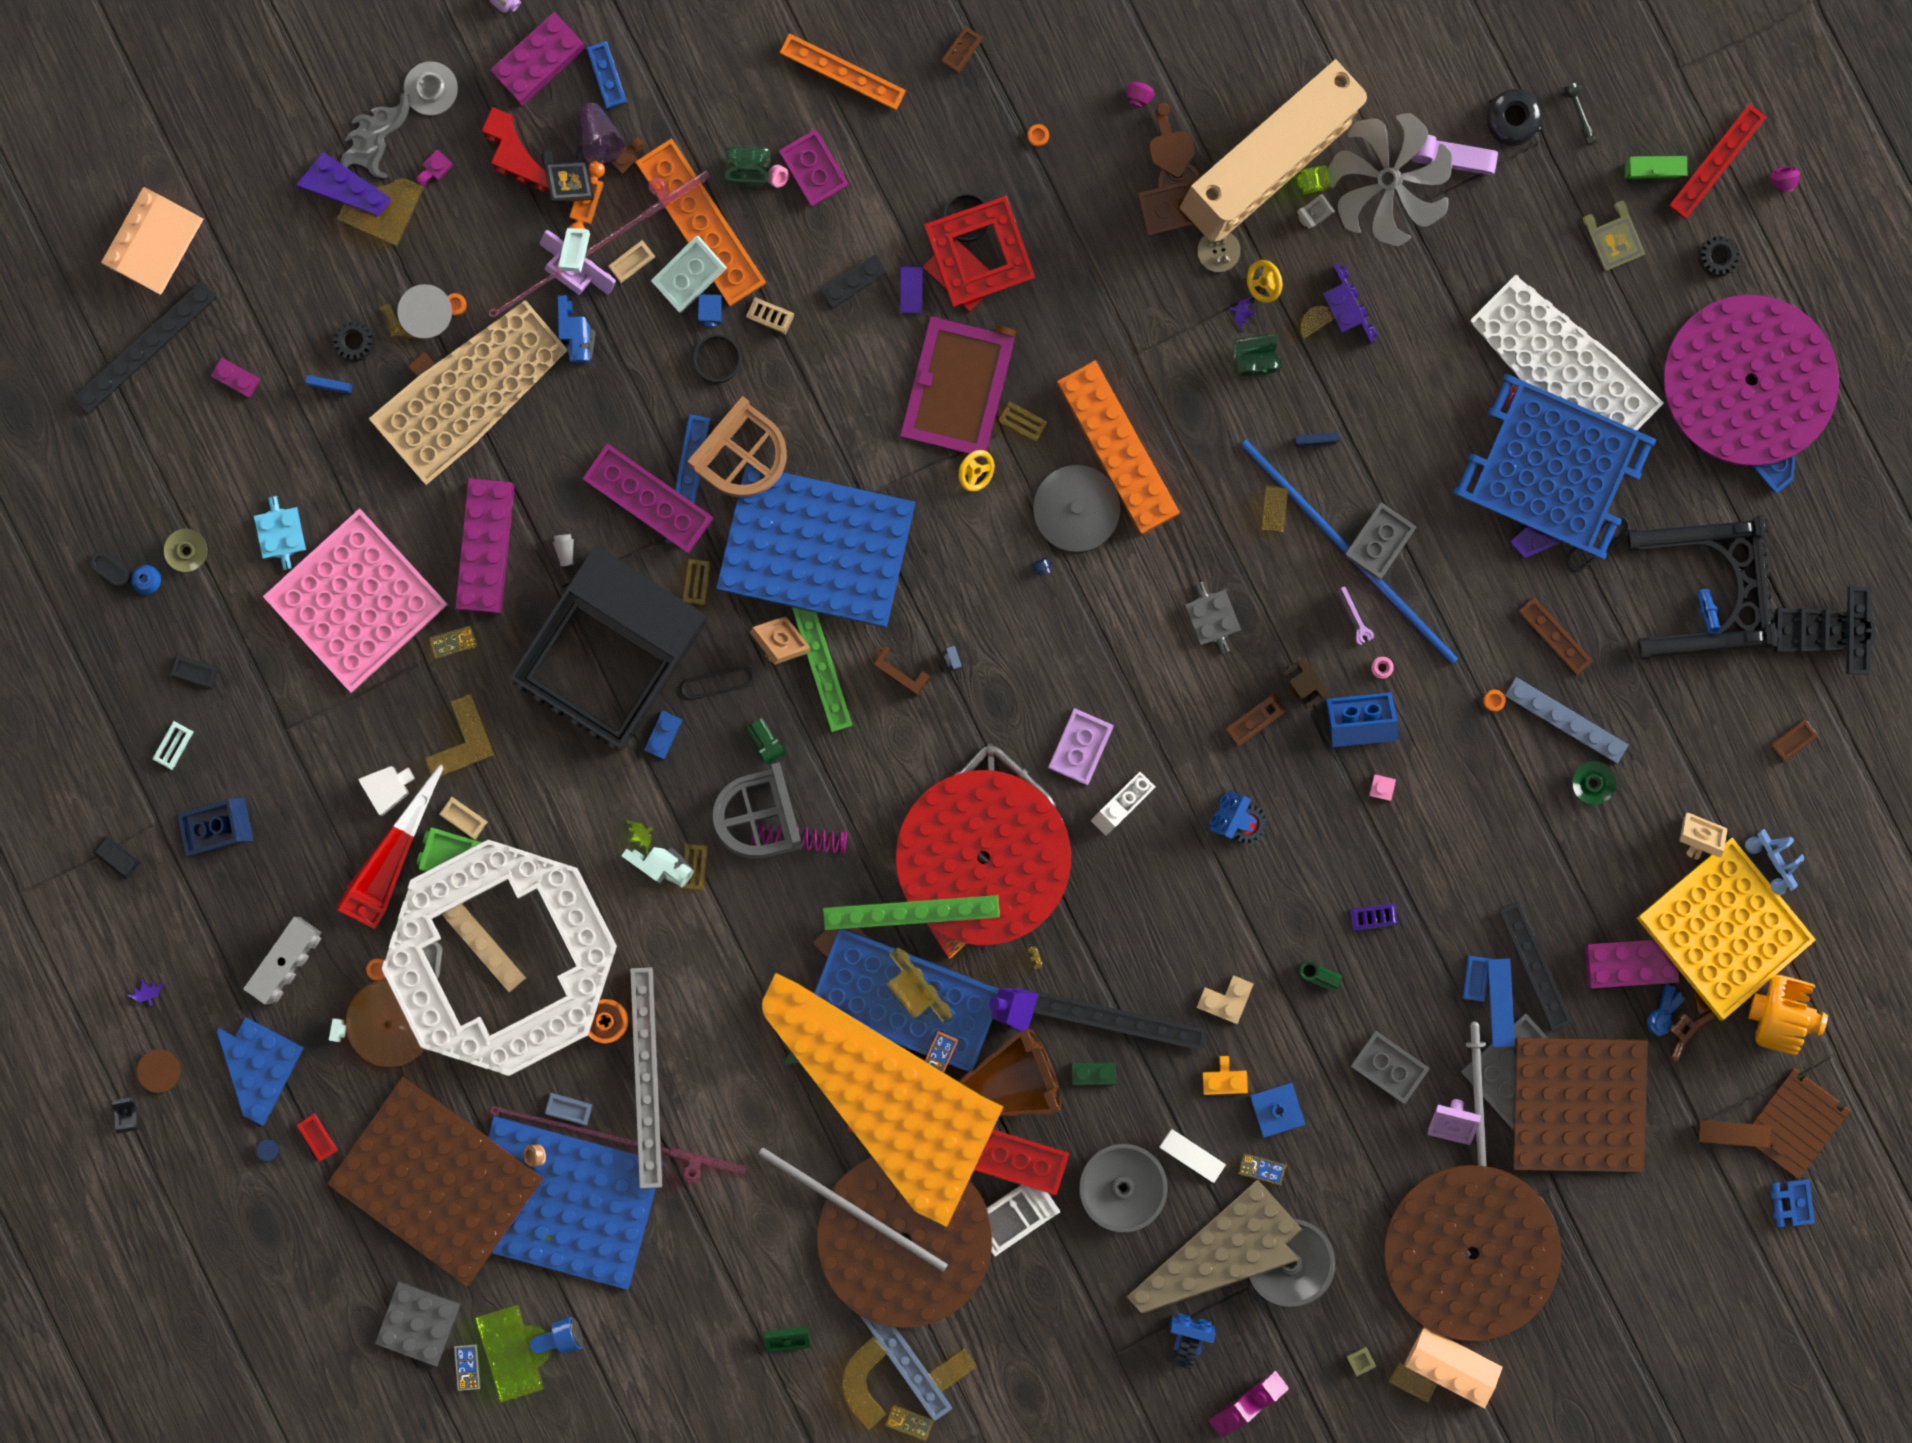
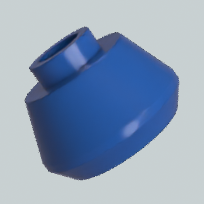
(149, 582)

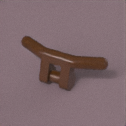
(1687, 1034)

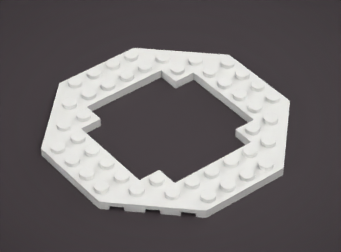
(540, 1032)

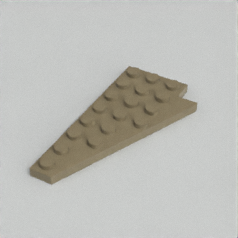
(1234, 1246)

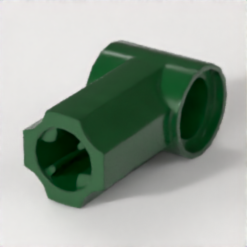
(767, 744)
(1321, 976)

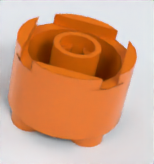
(617, 1026)

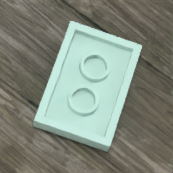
(688, 274)

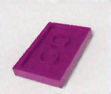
(814, 168)

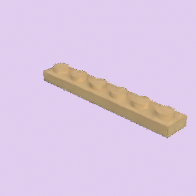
(484, 947)

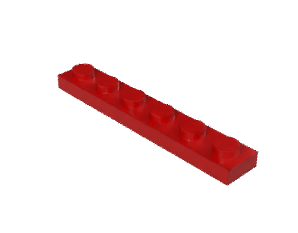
(1717, 161)

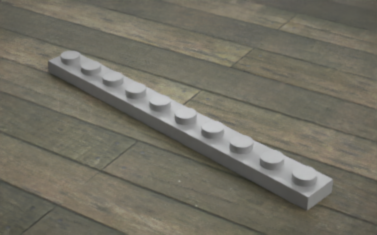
(646, 1078)

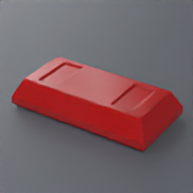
(317, 1137)

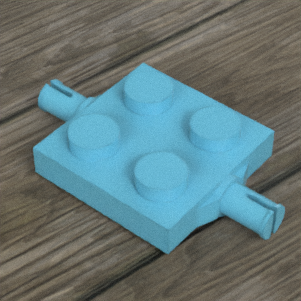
(280, 533)

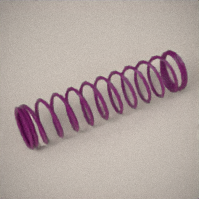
(842, 836)

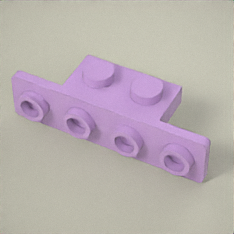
(575, 280)

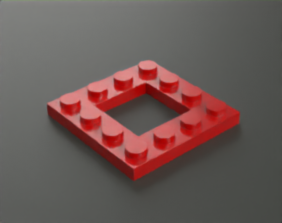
(958, 286)

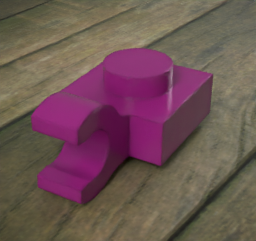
(436, 166)

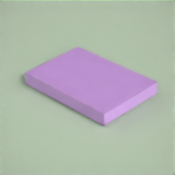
(1080, 746)

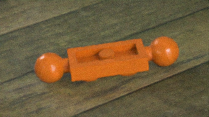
(584, 210)

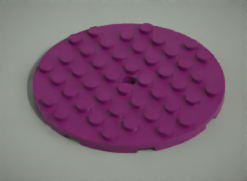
(1742, 421)

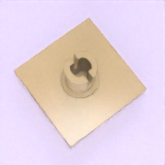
(1702, 836)

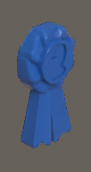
(1661, 1019)

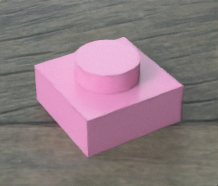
(1382, 787)

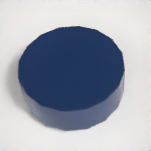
(267, 1150)

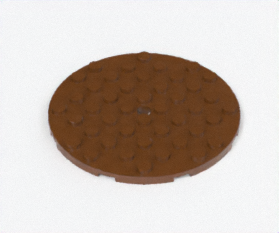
(1466, 1210)
(885, 1278)

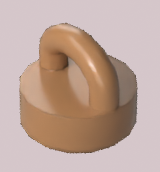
(534, 1155)

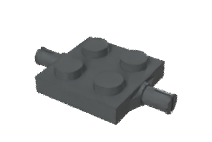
(1212, 617)

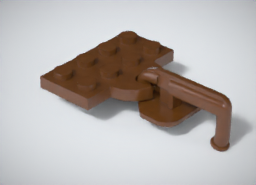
(1171, 153)

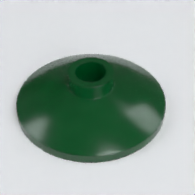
(1605, 783)

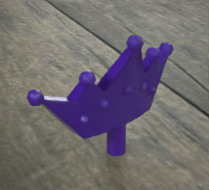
(1242, 312)
(146, 992)

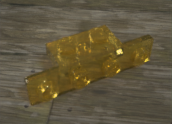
(913, 989)

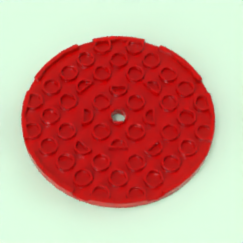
(994, 816)

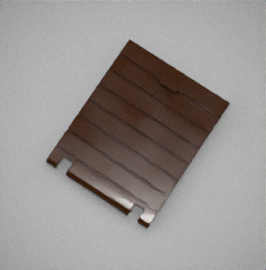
(1800, 1121)

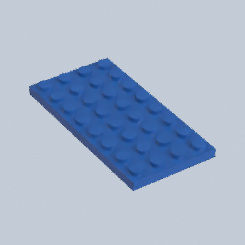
(857, 985)

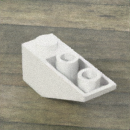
(1122, 803)

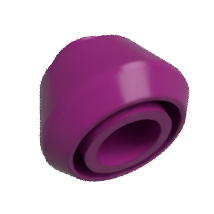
(1139, 94)
(1785, 178)

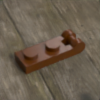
(1255, 720)

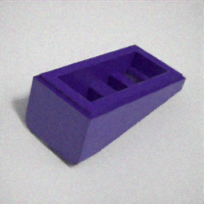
(1392, 916)

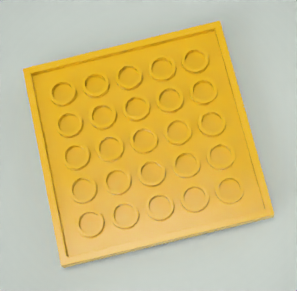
(1726, 929)

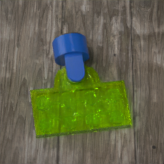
(519, 1349)

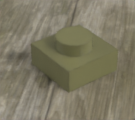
(1361, 1361)

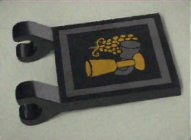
(568, 179)

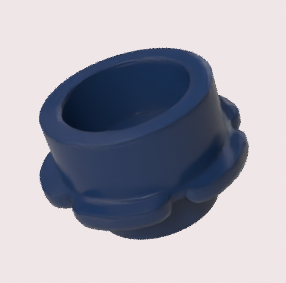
(1042, 566)

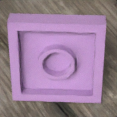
(1454, 1123)

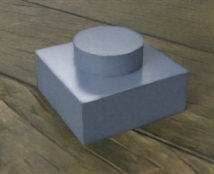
(952, 658)

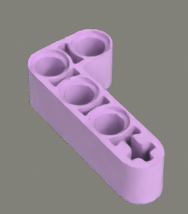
(1463, 157)

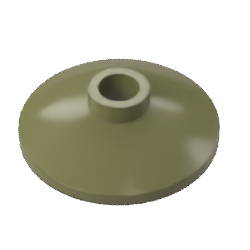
(178, 542)

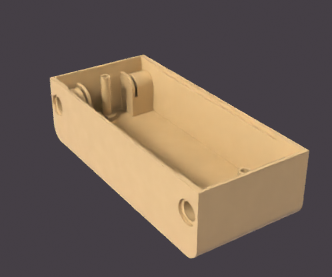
(1274, 152)

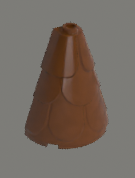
(1017, 1077)

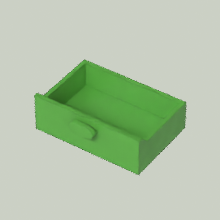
(1656, 167)

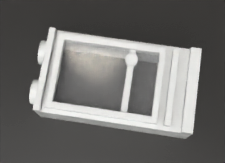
(1018, 1215)

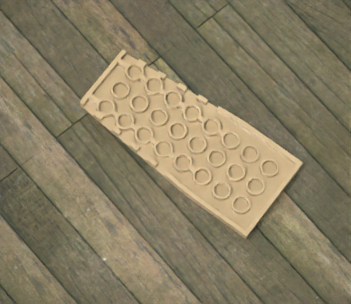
(468, 391)

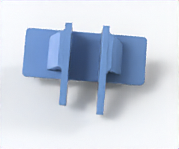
(1773, 847)

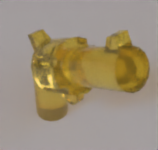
(393, 323)

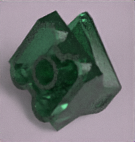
(748, 167)
(1257, 355)

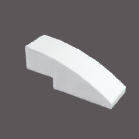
(1192, 1155)

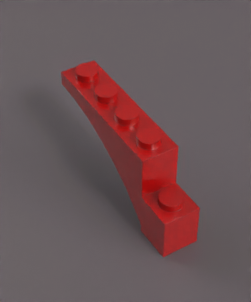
(511, 155)

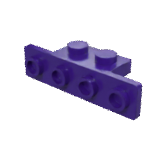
(1345, 306)

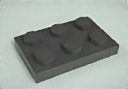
(1380, 541)
(1390, 1067)

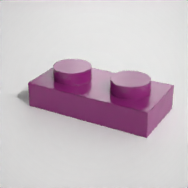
(235, 377)

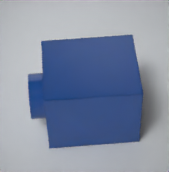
(710, 310)

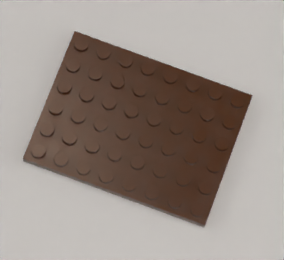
(435, 1181)

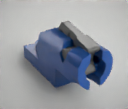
(576, 332)

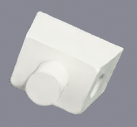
(386, 788)

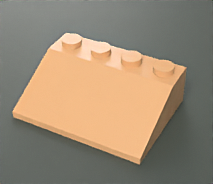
(152, 240)

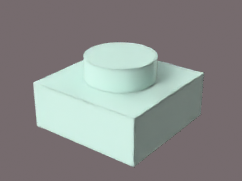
(338, 1030)

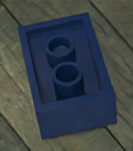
(215, 826)

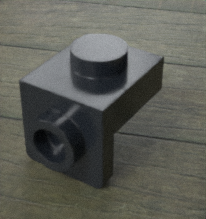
(125, 1114)

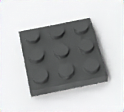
(417, 1323)

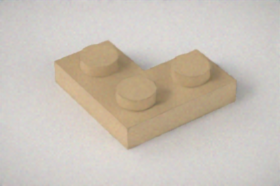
(1229, 1005)

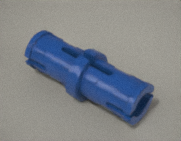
(1708, 611)

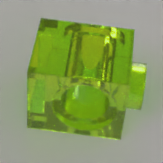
(1314, 179)

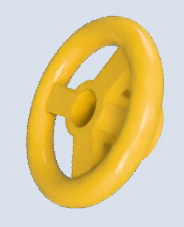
(1269, 280)
(974, 470)

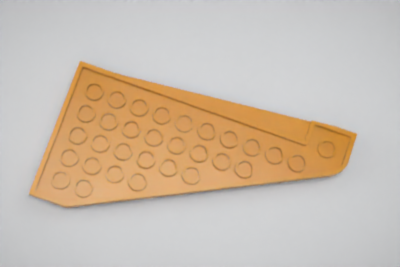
(902, 1109)

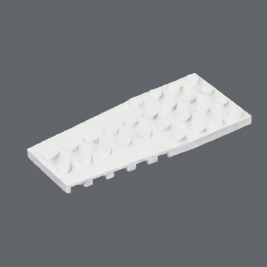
(1561, 357)

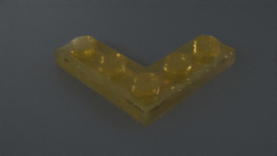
(477, 742)

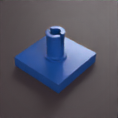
(1277, 1110)

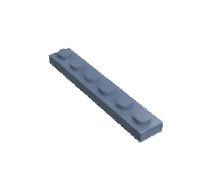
(1566, 720)
(910, 1369)

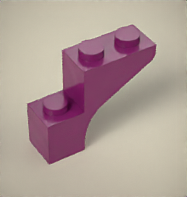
(1249, 1404)

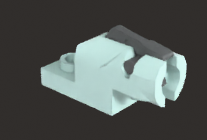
(662, 864)

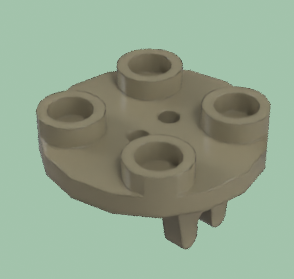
(1221, 260)

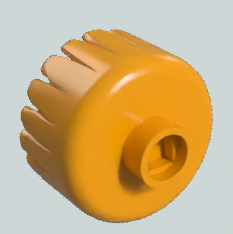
(1783, 1017)

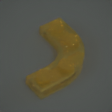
(855, 1383)

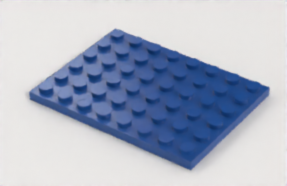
(817, 548)
(585, 1203)

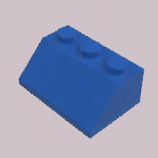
(1362, 719)

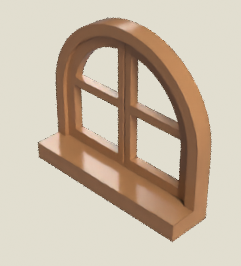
(721, 437)

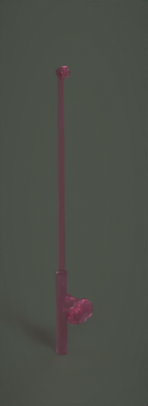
(664, 200)
(695, 1159)

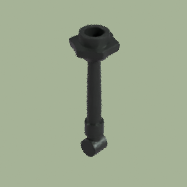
(1573, 91)

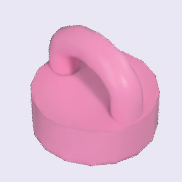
(778, 176)

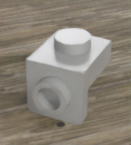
(1315, 212)

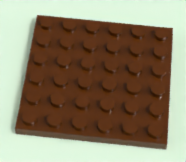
(1580, 1104)

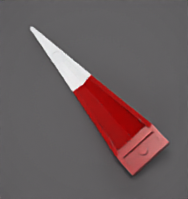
(373, 885)

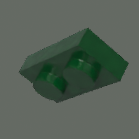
(1094, 1073)
(786, 1339)

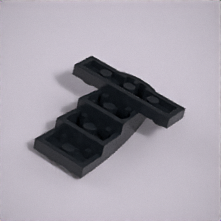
(1831, 630)

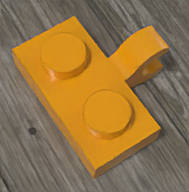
(1225, 1081)

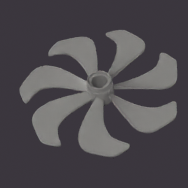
(1433, 174)

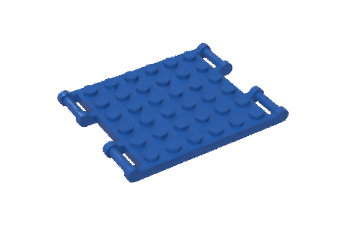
(1555, 466)

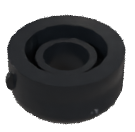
(1507, 133)

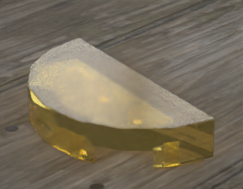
(1315, 319)

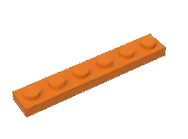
(842, 72)

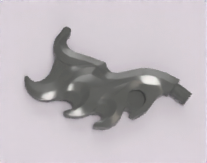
(370, 136)

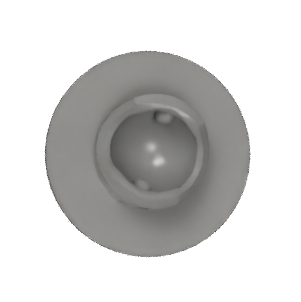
(431, 88)
(424, 311)

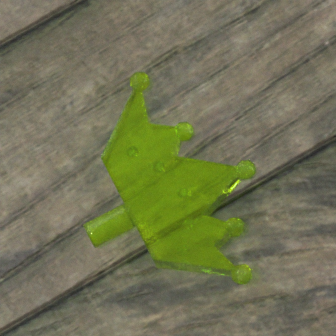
(641, 834)

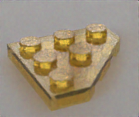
(394, 218)

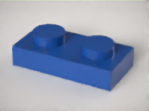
(663, 734)

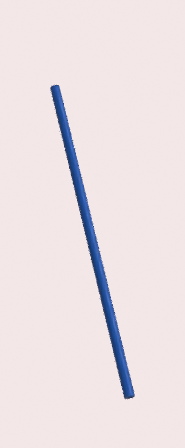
(1330, 532)

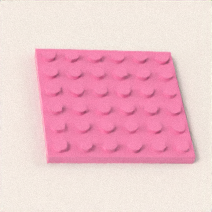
(355, 600)

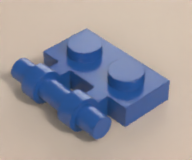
(1799, 1200)

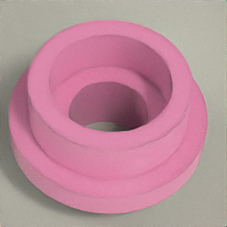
(1389, 667)

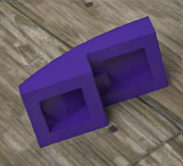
(911, 289)

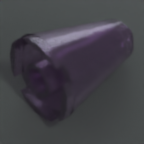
(598, 135)

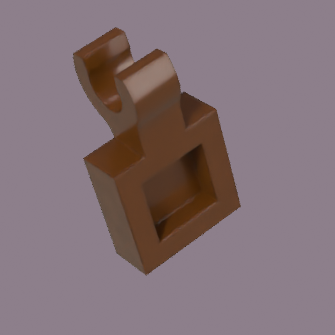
(627, 157)

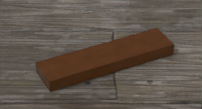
(1555, 636)

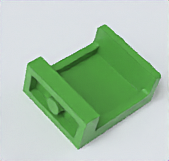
(442, 847)

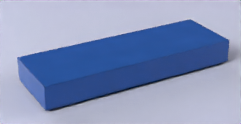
(606, 75)

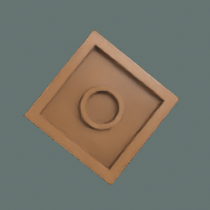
(780, 640)

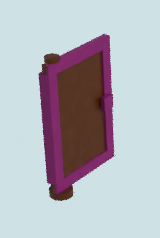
(958, 385)

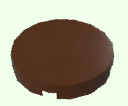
(159, 1070)

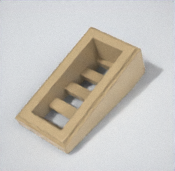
(780, 311)

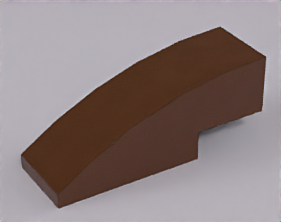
(1735, 1133)

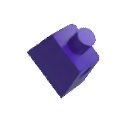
(1013, 1007)

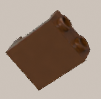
(914, 687)

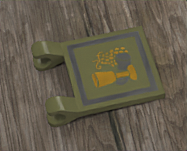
(1616, 240)

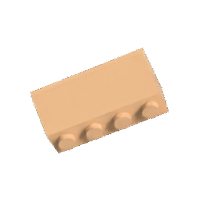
(1453, 1366)

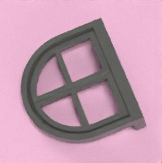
(782, 810)

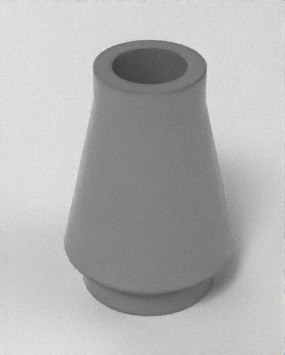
(564, 548)

